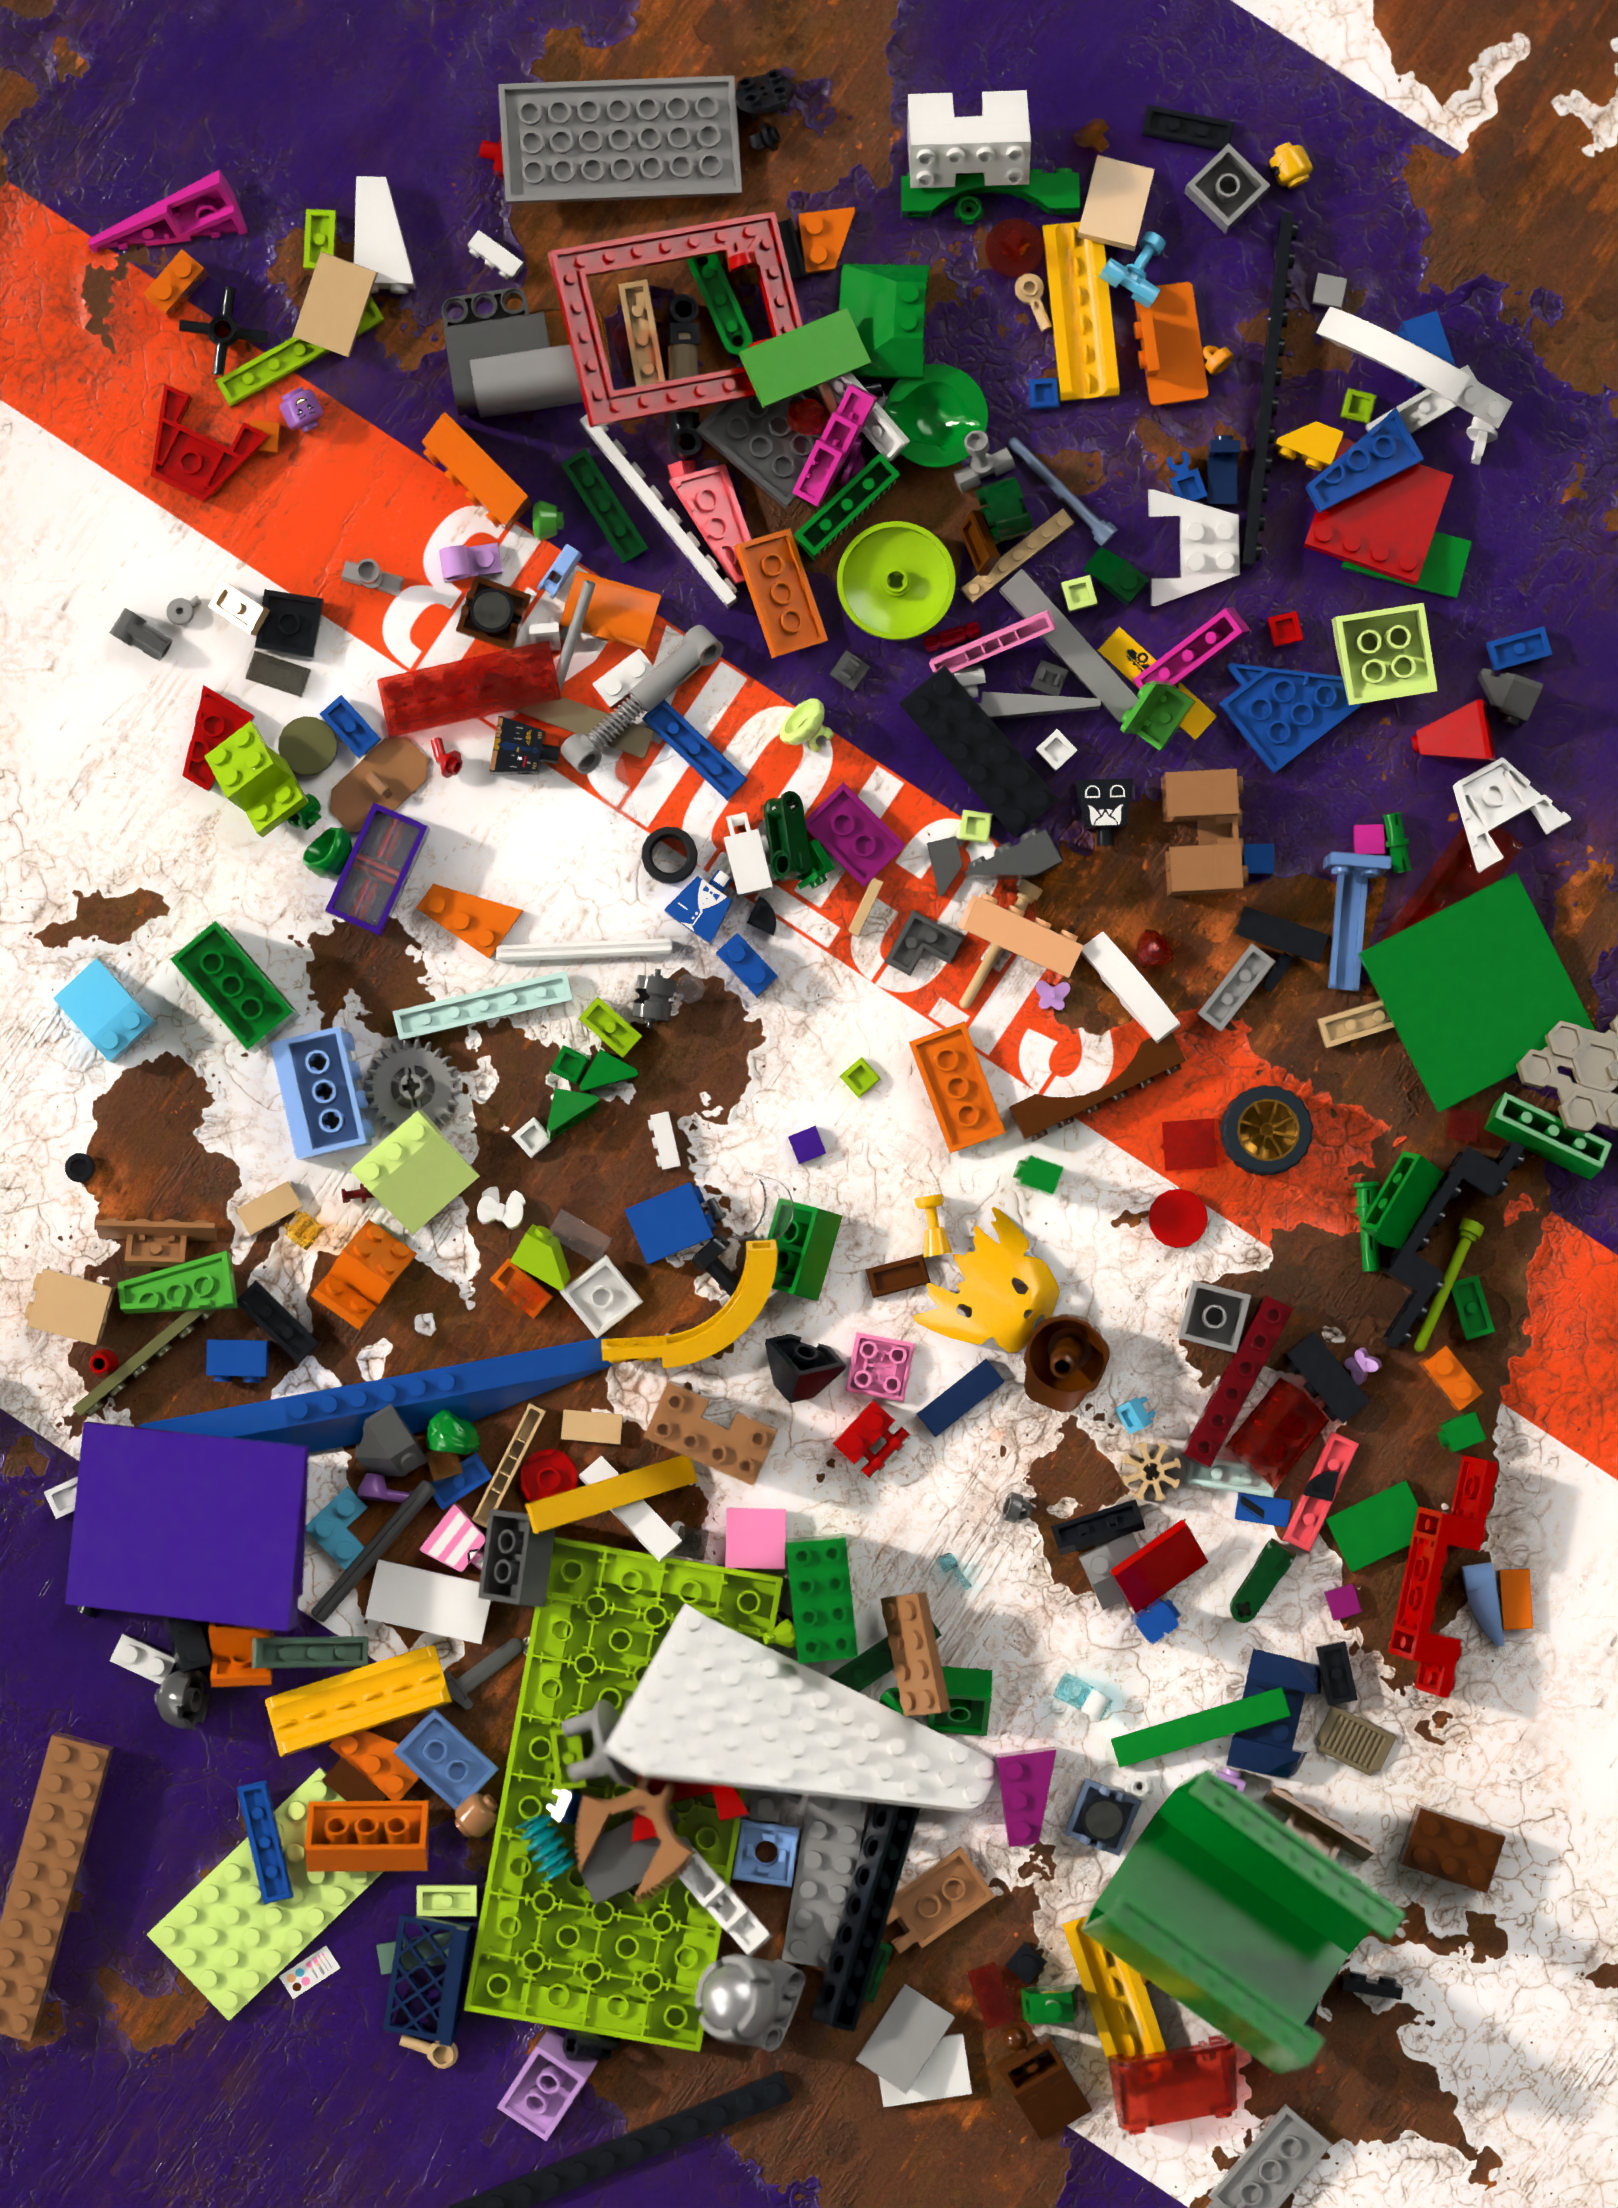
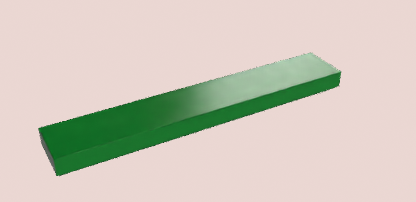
(1200, 1727)

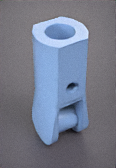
(563, 567)

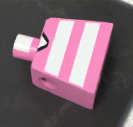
(456, 1541)

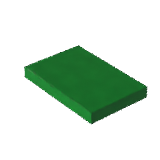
(1375, 1526)

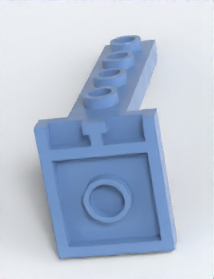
(1349, 913)

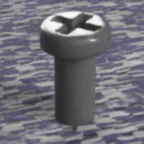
(718, 1214)

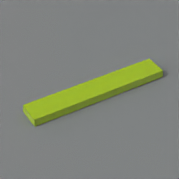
(282, 362)

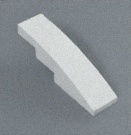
(1130, 987)
(724, 1905)

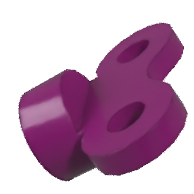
(854, 463)

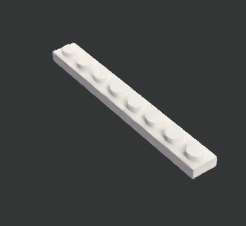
(668, 519)

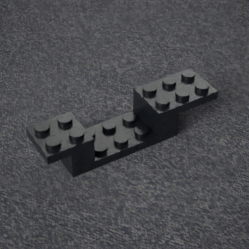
(1415, 1273)

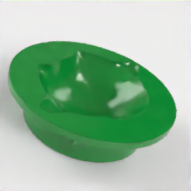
(937, 414)

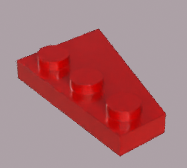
(214, 723)

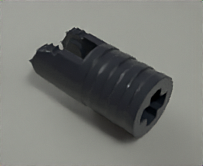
(589, 2045)

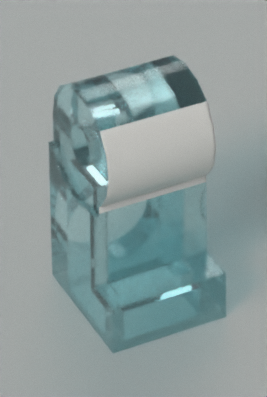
(1082, 1696)

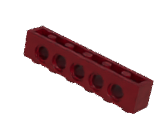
(1236, 1382)

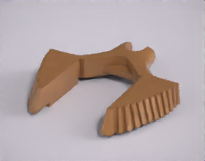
(672, 1853)

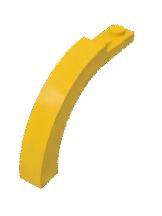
(717, 1331)

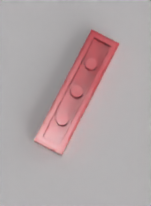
(1310, 1510)

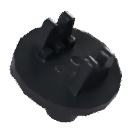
(764, 93)

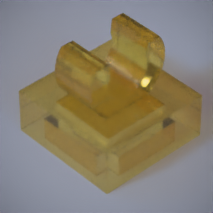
(304, 1230)

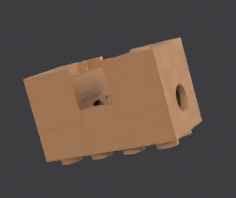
(1213, 802)
(733, 1451)

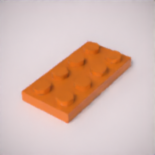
(781, 593)
(957, 1087)

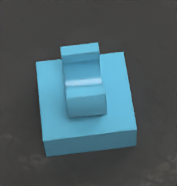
(1134, 1414)

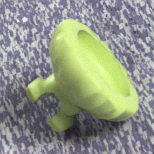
(805, 725)

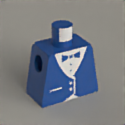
(702, 906)

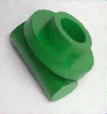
(891, 1699)

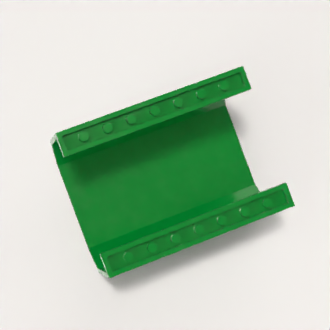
(1237, 1918)

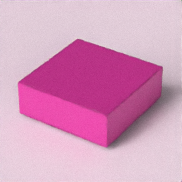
(1369, 839)

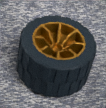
(1266, 1130)

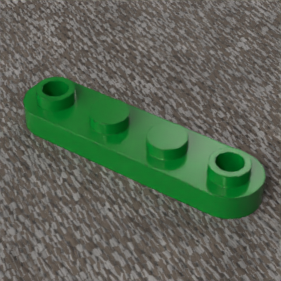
(721, 303)

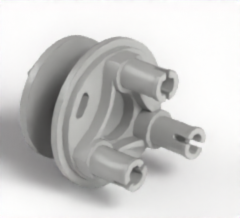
(602, 1722)

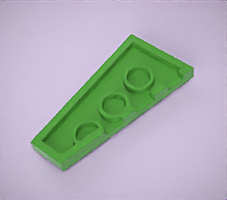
(184, 1287)

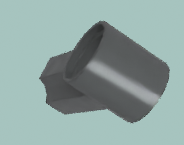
(135, 631)

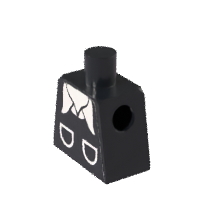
(1104, 806)

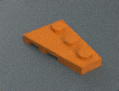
(471, 918)
(376, 1761)

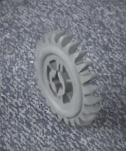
(408, 1058)

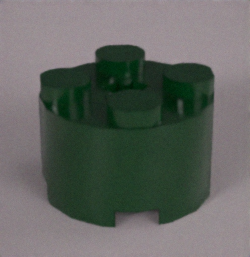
(1004, 510)

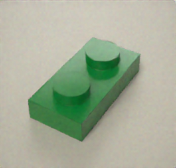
(1471, 1307)

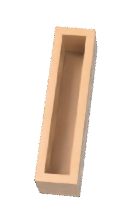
(1021, 935)

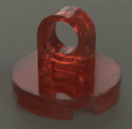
(1014, 248)

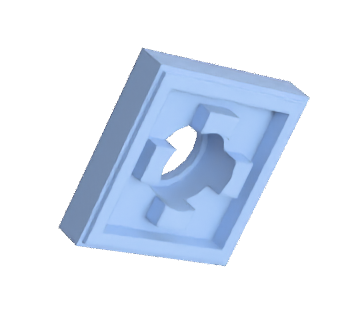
(781, 1869)

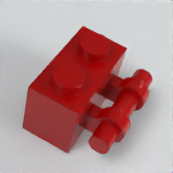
(864, 1432)

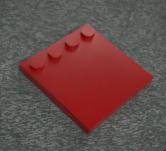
(1385, 525)

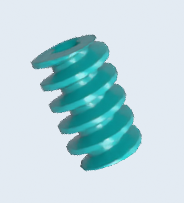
(546, 1845)

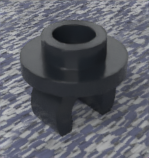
(767, 138)

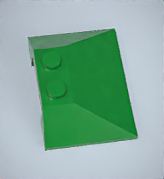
(889, 316)

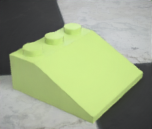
(1385, 653)
(415, 1172)

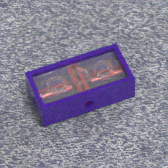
(377, 869)

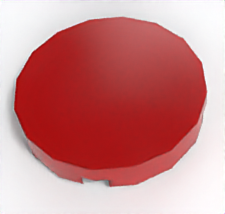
(1177, 1218)
(547, 1475)

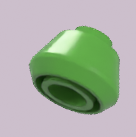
(546, 520)

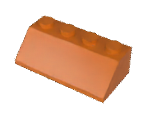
(476, 472)
(367, 1836)

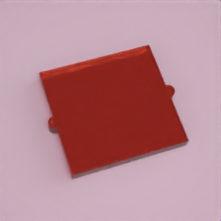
(1189, 1144)

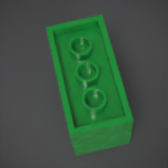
(235, 987)
(821, 1598)

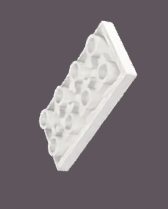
(427, 1602)

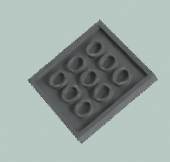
(762, 442)

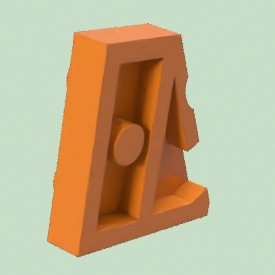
(824, 237)

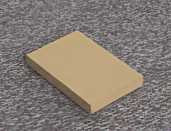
(1115, 203)
(335, 304)

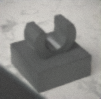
(849, 671)
(1048, 678)

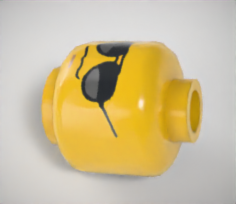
(1290, 165)

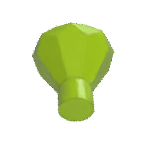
(783, 1635)

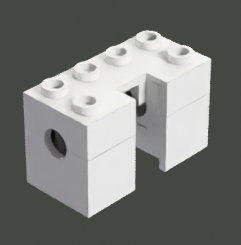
(985, 144)

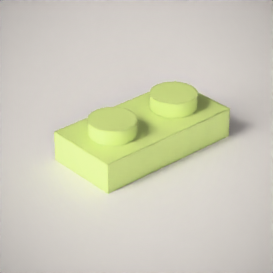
(446, 1900)

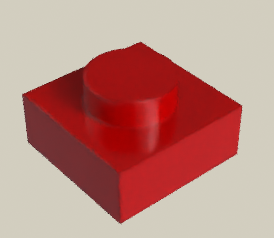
(1285, 629)

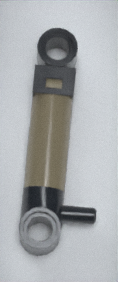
(682, 344)

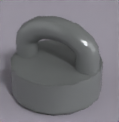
(1013, 1506)

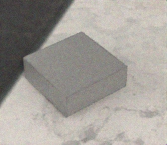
(1329, 291)

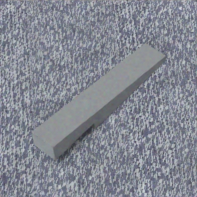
(1070, 646)
(1023, 705)

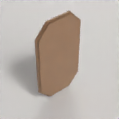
(382, 777)

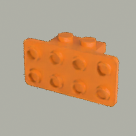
(1171, 346)

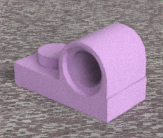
(465, 562)

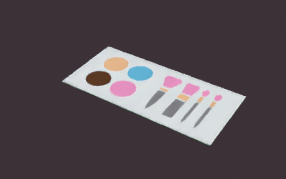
(309, 1972)

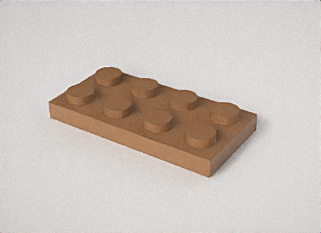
(915, 1654)

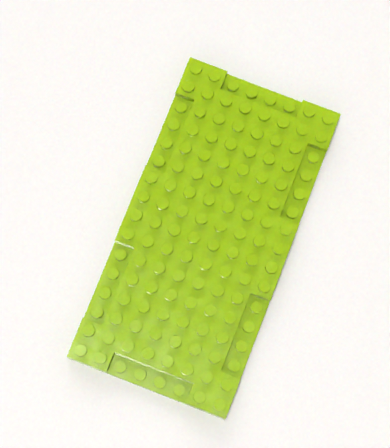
(545, 1944)

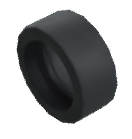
(686, 840)

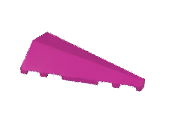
(194, 211)

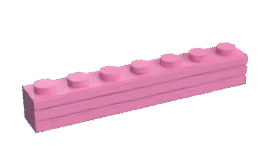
(995, 642)

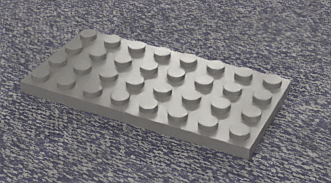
(619, 139)

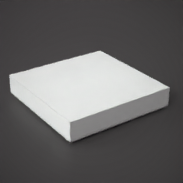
(601, 1296)

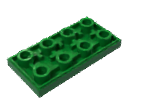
(1441, 568)

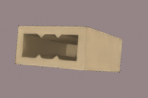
(70, 1306)

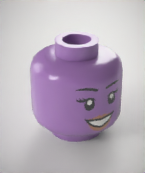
(301, 409)

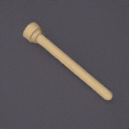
(1027, 894)

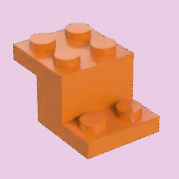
(364, 1274)
(233, 1656)

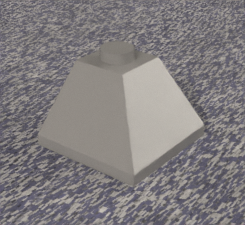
(1099, 1562)

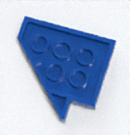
(1284, 710)

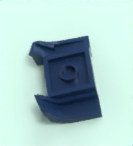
(1269, 1746)

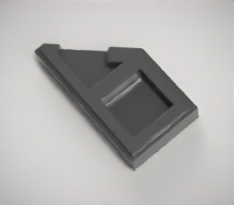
(945, 862)

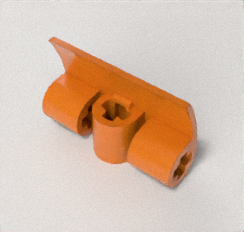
(615, 611)

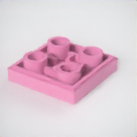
(880, 1367)
(755, 1538)

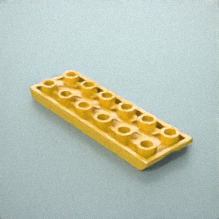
(1080, 314)
(357, 1700)
(1114, 1996)

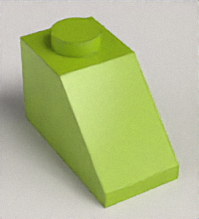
(542, 1257)

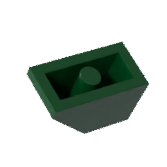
(1115, 575)

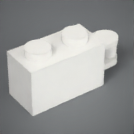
(748, 858)

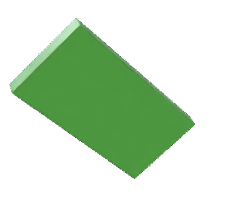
(804, 358)

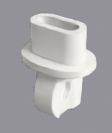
(1481, 434)

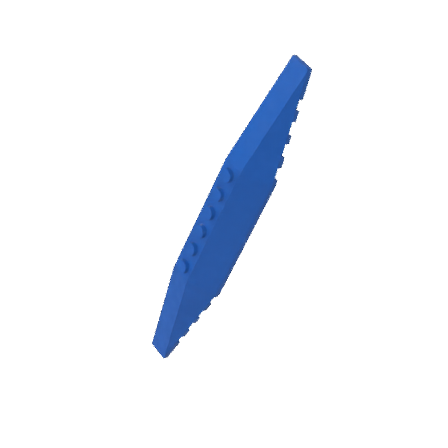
(338, 1414)

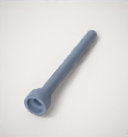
(1101, 530)

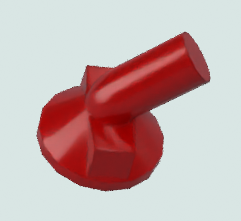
(449, 763)

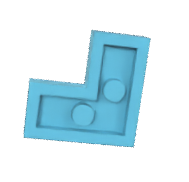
(331, 1529)

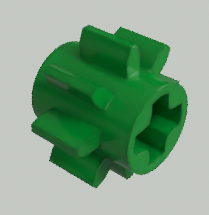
(306, 815)

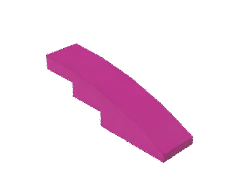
(835, 445)

